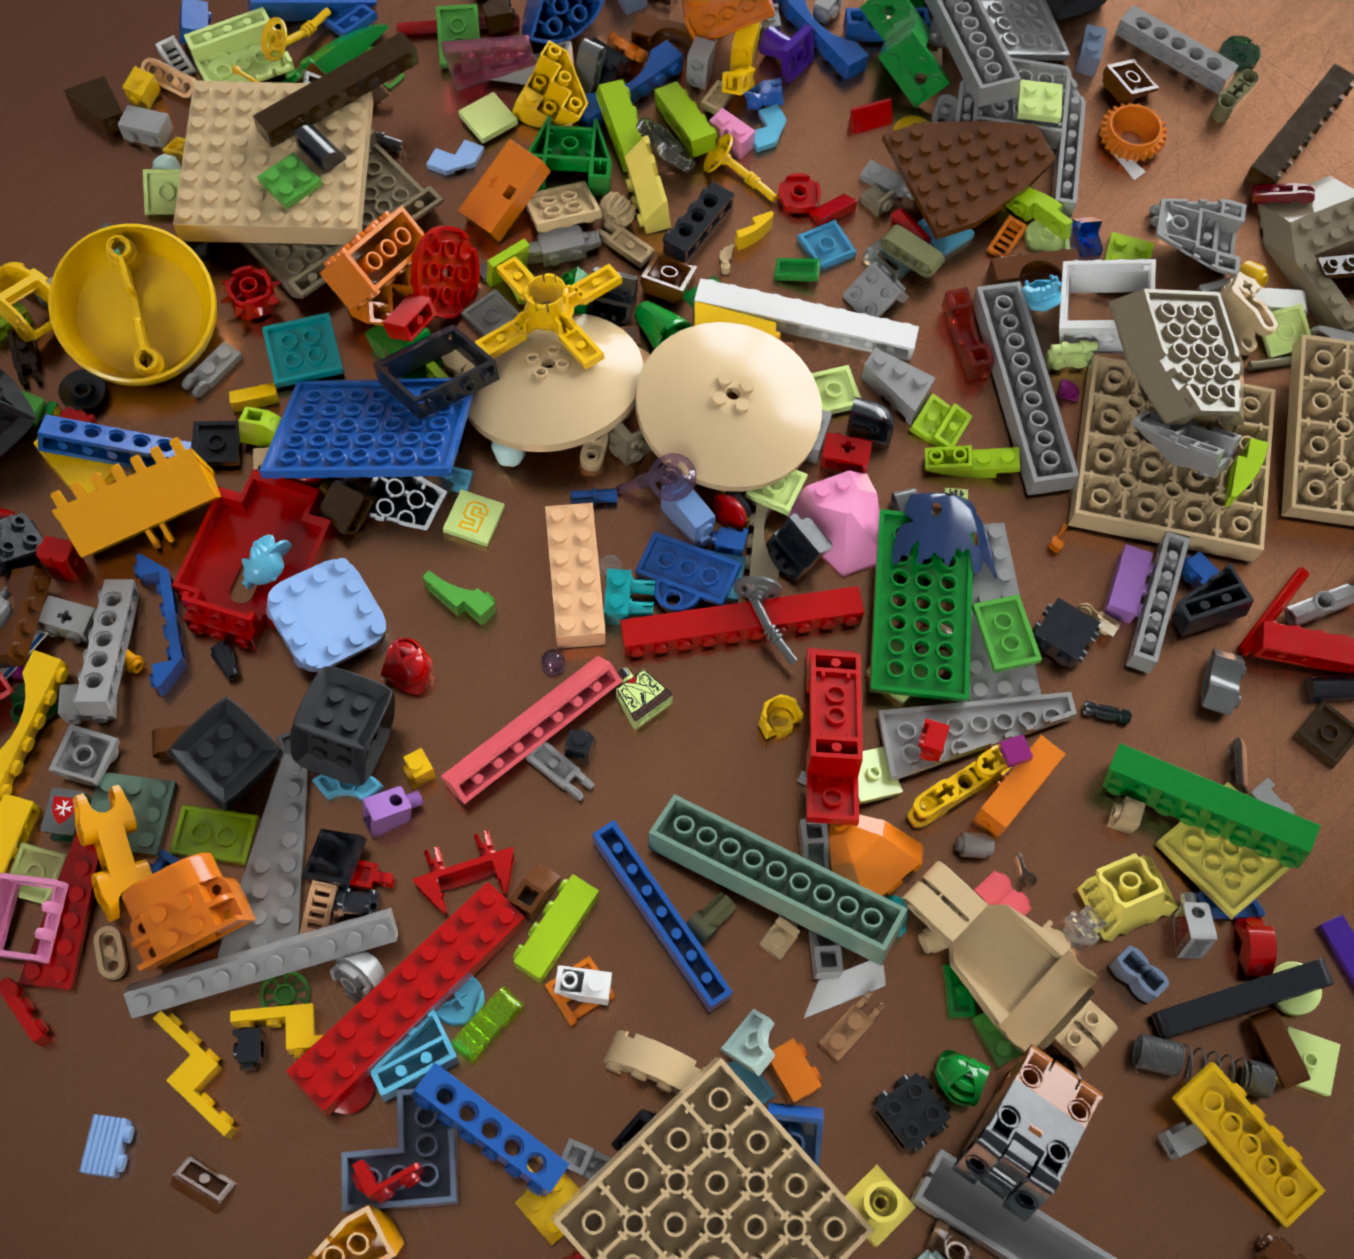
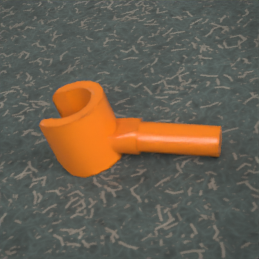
(1056, 543)

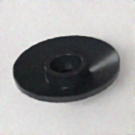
(76, 384)

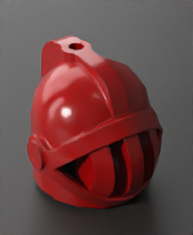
(407, 666)

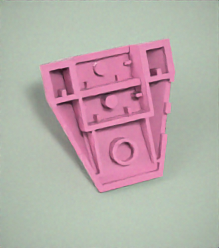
(847, 514)

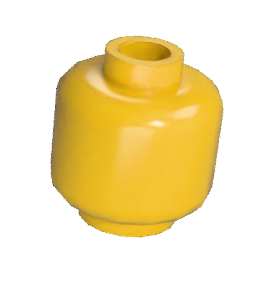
(1255, 271)

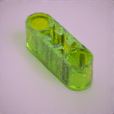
(487, 1024)

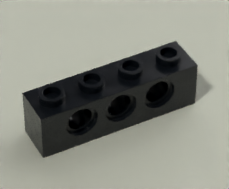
(698, 222)

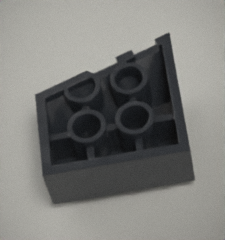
(409, 500)

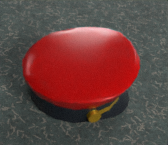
(731, 509)

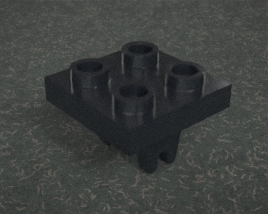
(334, 857)

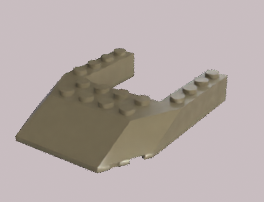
(1303, 233)

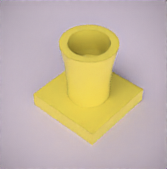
(896, 1204)

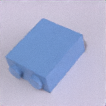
(690, 517)

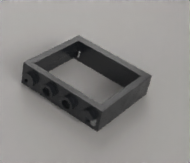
(426, 351)

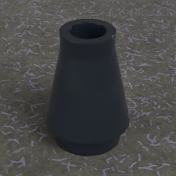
(225, 658)

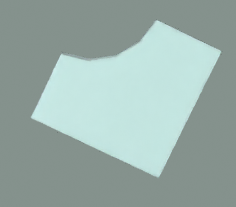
(750, 1043)

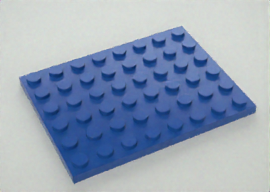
(363, 432)

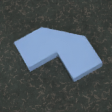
(447, 163)

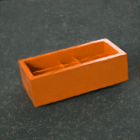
(489, 201)
(1017, 788)

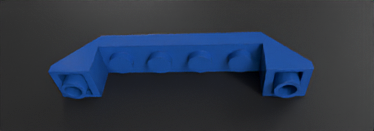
(168, 672)

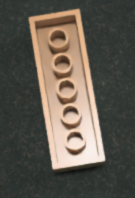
(575, 576)

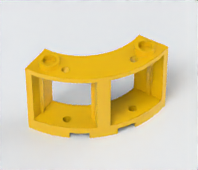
(16, 284)

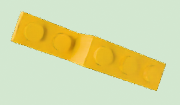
(299, 1020)
(196, 1074)

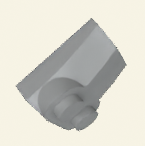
(84, 755)

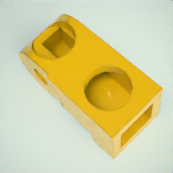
(738, 81)

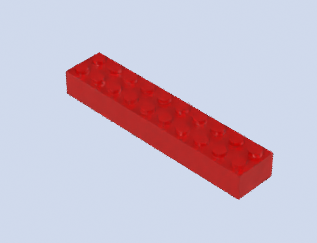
(405, 997)

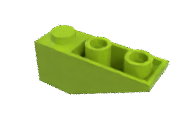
(258, 426)

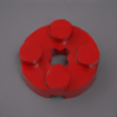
(795, 203)

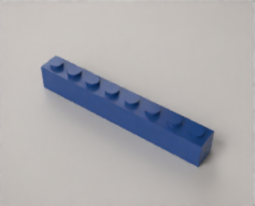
(662, 916)

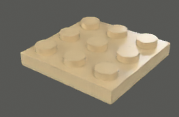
(563, 207)

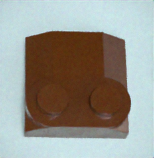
(1127, 81)
(667, 278)

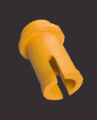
(133, 662)

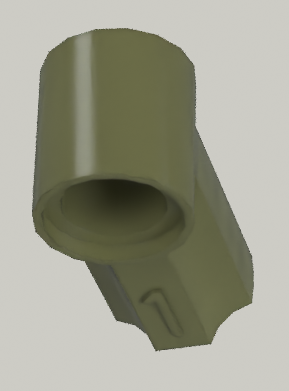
(706, 922)

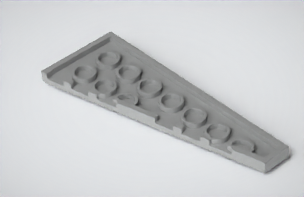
(972, 727)
(275, 864)

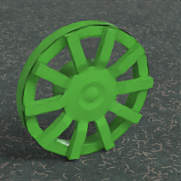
(285, 993)

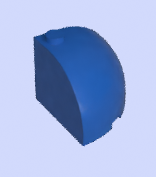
(558, 19)

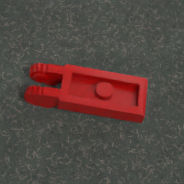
(23, 1009)

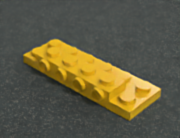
(1249, 1144)

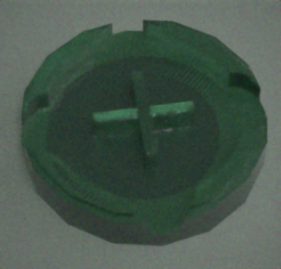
(1241, 51)

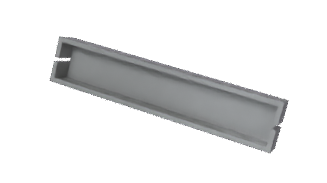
(983, 1219)

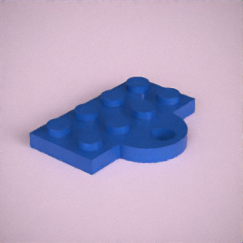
(687, 573)

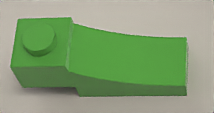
(476, 603)

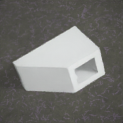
(583, 984)

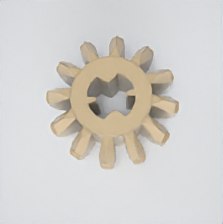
(617, 209)

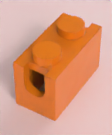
(794, 1072)

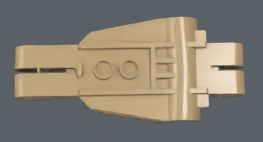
(1013, 969)

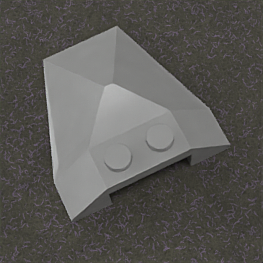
(1203, 230)
(1189, 444)

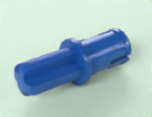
(594, 496)

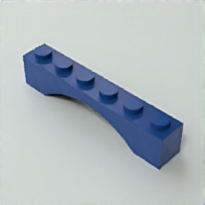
(841, 53)
(662, 64)

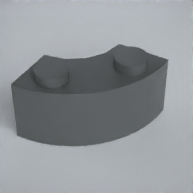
(1222, 681)

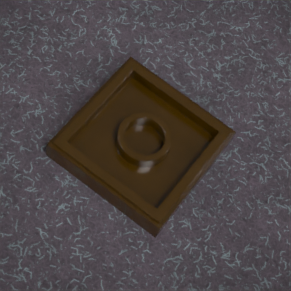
(1327, 733)

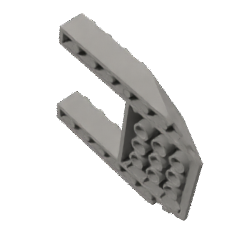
(1063, 136)

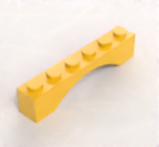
(42, 680)

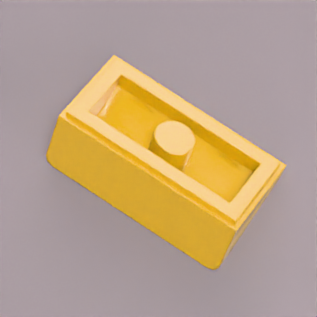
(253, 397)

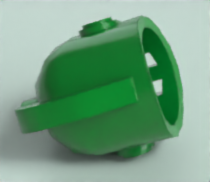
(961, 1077)

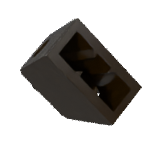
(346, 505)

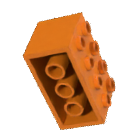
(373, 258)

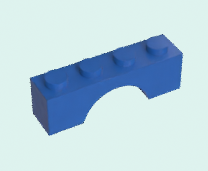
(859, 29)

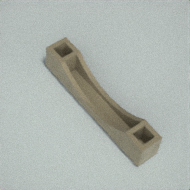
(759, 561)

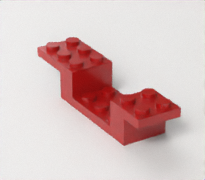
(835, 736)

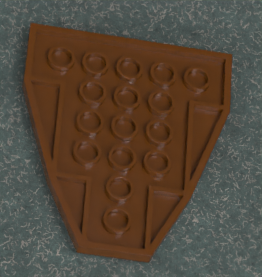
(967, 168)

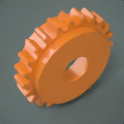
(1139, 121)

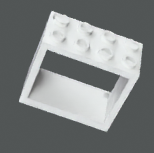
(1100, 277)

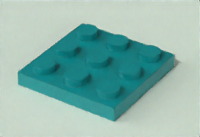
(302, 350)

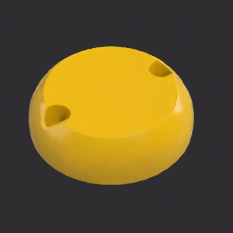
(132, 305)

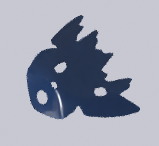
(944, 532)

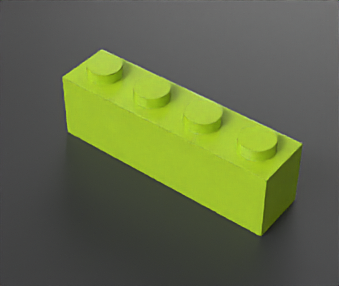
(619, 117)
(685, 119)
(556, 928)

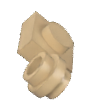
(1108, 624)

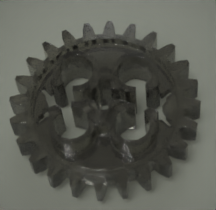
(667, 146)

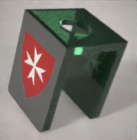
(60, 816)

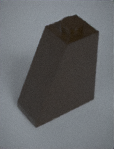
(96, 103)

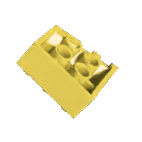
(647, 188)

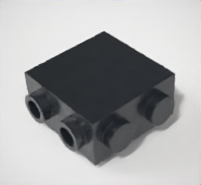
(18, 543)
(1065, 633)
(912, 1112)

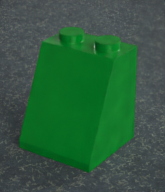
(385, 346)

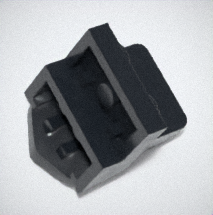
(614, 64)
(617, 304)
(797, 546)

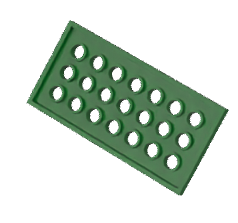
(885, 611)

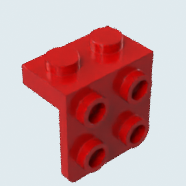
(382, 1192)

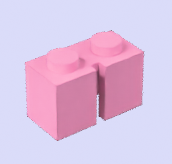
(742, 134)

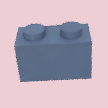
(1090, 50)

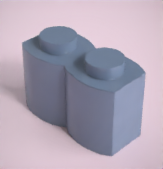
(1143, 979)

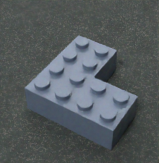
(419, 1140)

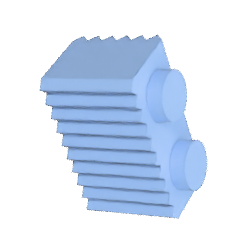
(106, 1146)

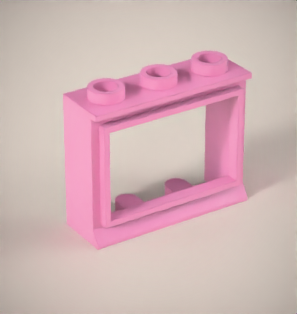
(9, 891)

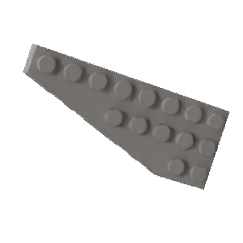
(983, 682)

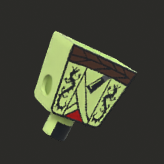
(641, 696)

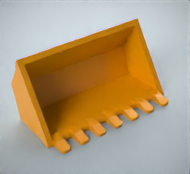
(136, 501)

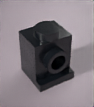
(579, 745)
(250, 1048)

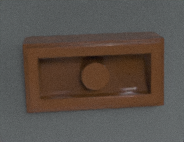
(202, 1184)

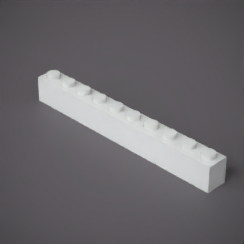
(813, 319)

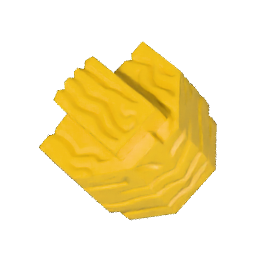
(779, 716)

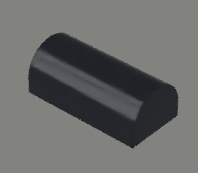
(1330, 688)

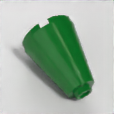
(658, 322)

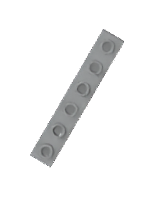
(1176, 49)
(1157, 602)
(106, 648)

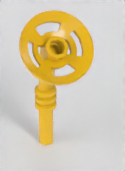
(278, 38)
(722, 156)

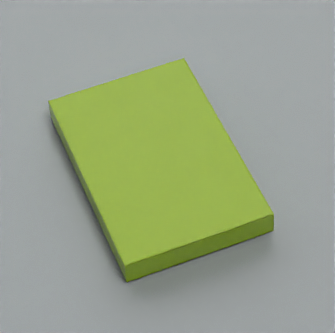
(219, 832)

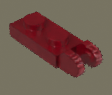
(1283, 193)

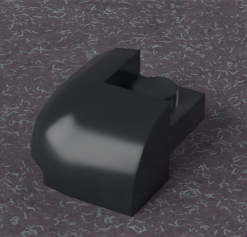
(872, 418)

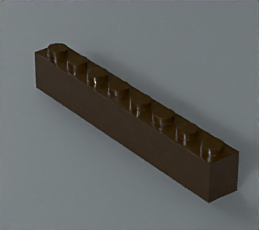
(336, 89)
(1301, 126)

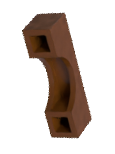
(652, 31)
(1012, 268)
(29, 591)

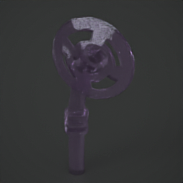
(667, 478)

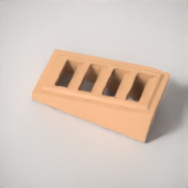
(310, 908)

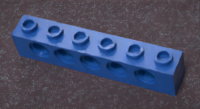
(100, 442)
(505, 1129)

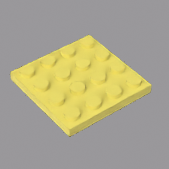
(1223, 871)

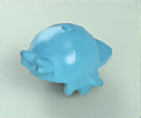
(1042, 294)
(264, 561)

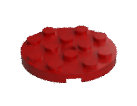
(442, 249)

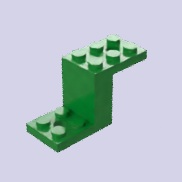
(905, 48)

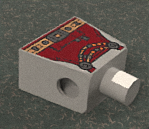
(1193, 928)

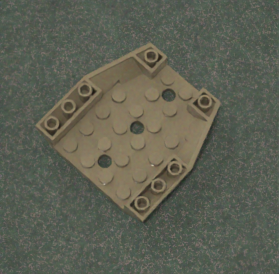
(1163, 353)

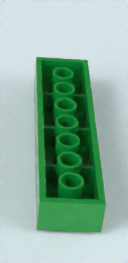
(1211, 807)

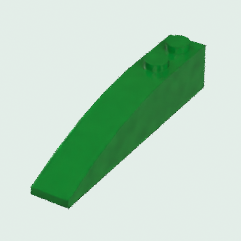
(339, 51)

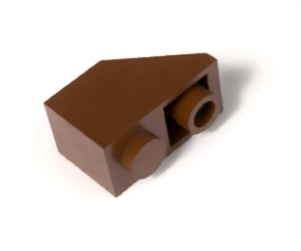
(534, 891)

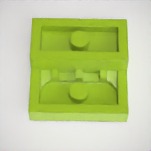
(940, 422)

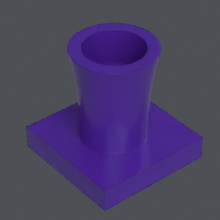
(794, 52)

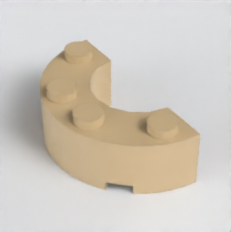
(650, 1060)

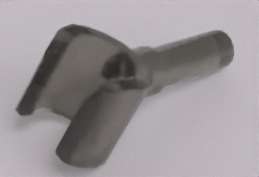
(1024, 872)

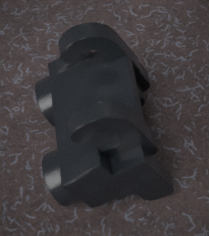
(355, 903)

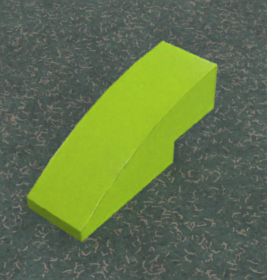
(1245, 469)

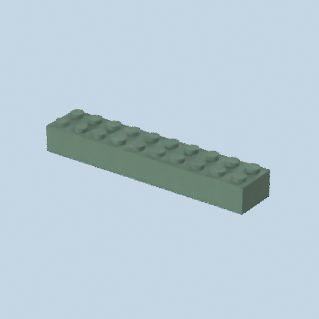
(777, 879)

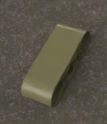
(1235, 95)
(912, 251)

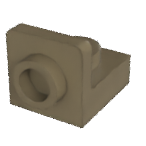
(877, 200)

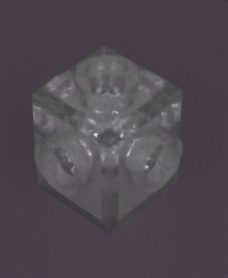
(1083, 927)

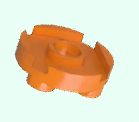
(627, 47)

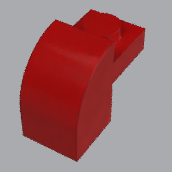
(1258, 946)

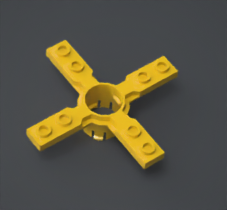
(558, 318)

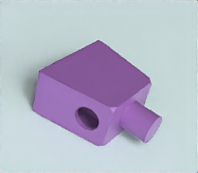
(388, 810)

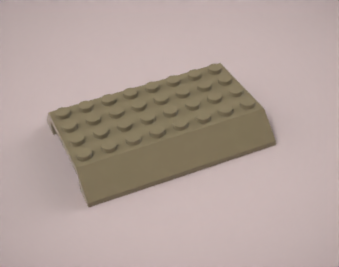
(386, 190)

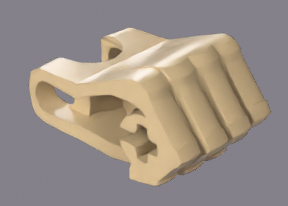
(1246, 312)

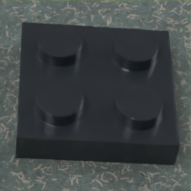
(217, 442)

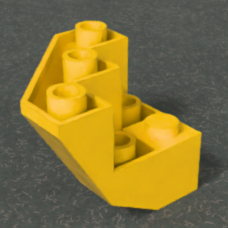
(551, 91)

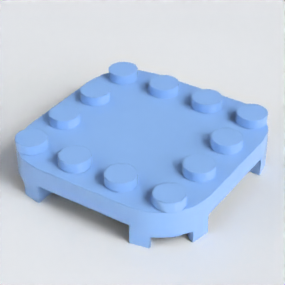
(325, 615)

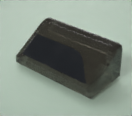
(1238, 765)

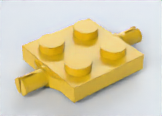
(540, 1208)

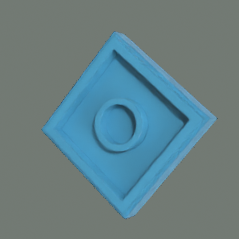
(827, 244)

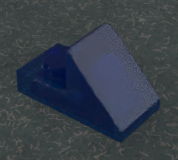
(1087, 236)

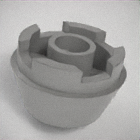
(358, 974)

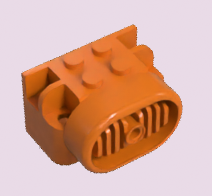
(722, 17)
(184, 910)

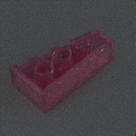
(486, 58)

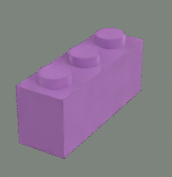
(1129, 584)

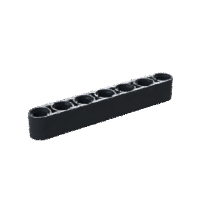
(1242, 998)

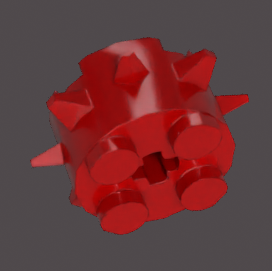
(251, 292)

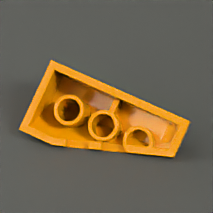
(361, 1235)

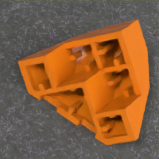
(381, 306)
(873, 854)

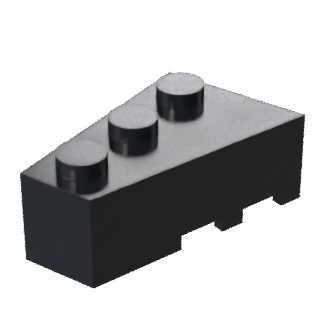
(1214, 603)

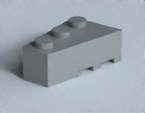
(898, 383)

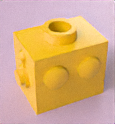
(141, 88)

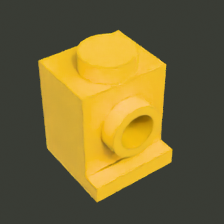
(418, 769)

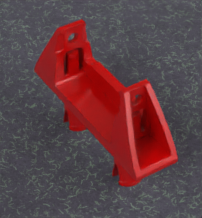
(465, 873)

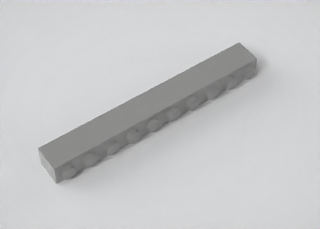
(260, 963)

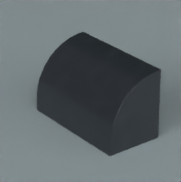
(318, 147)

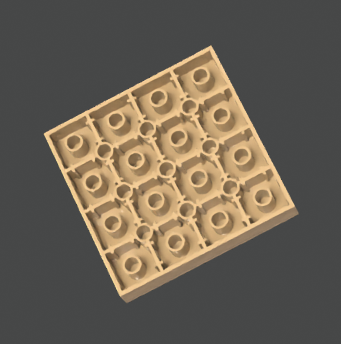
(225, 154)
(1320, 432)
(1140, 495)
(712, 1184)

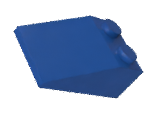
(803, 1125)

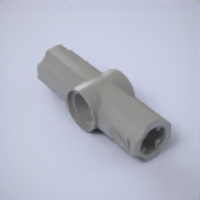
(1310, 609)

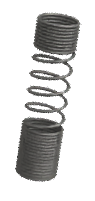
(1169, 1056)

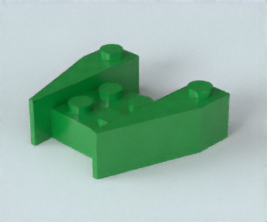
(575, 150)

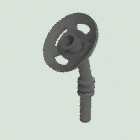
(756, 593)

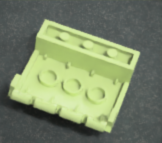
(235, 44)

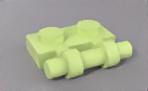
(1070, 355)

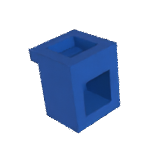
(729, 541)
(1198, 569)

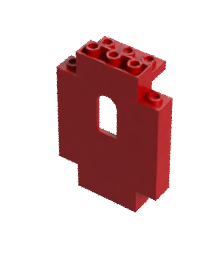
(226, 538)

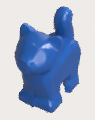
(765, 94)

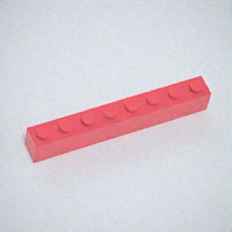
(531, 729)

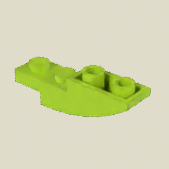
(1044, 210)
(965, 462)

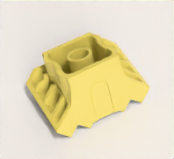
(1128, 895)

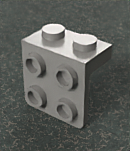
(874, 291)

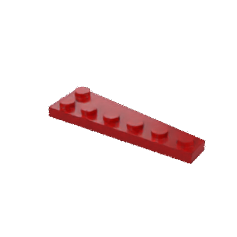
(73, 924)

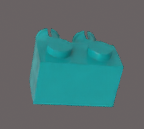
(619, 588)

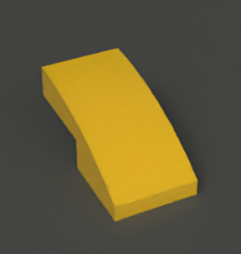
(759, 228)

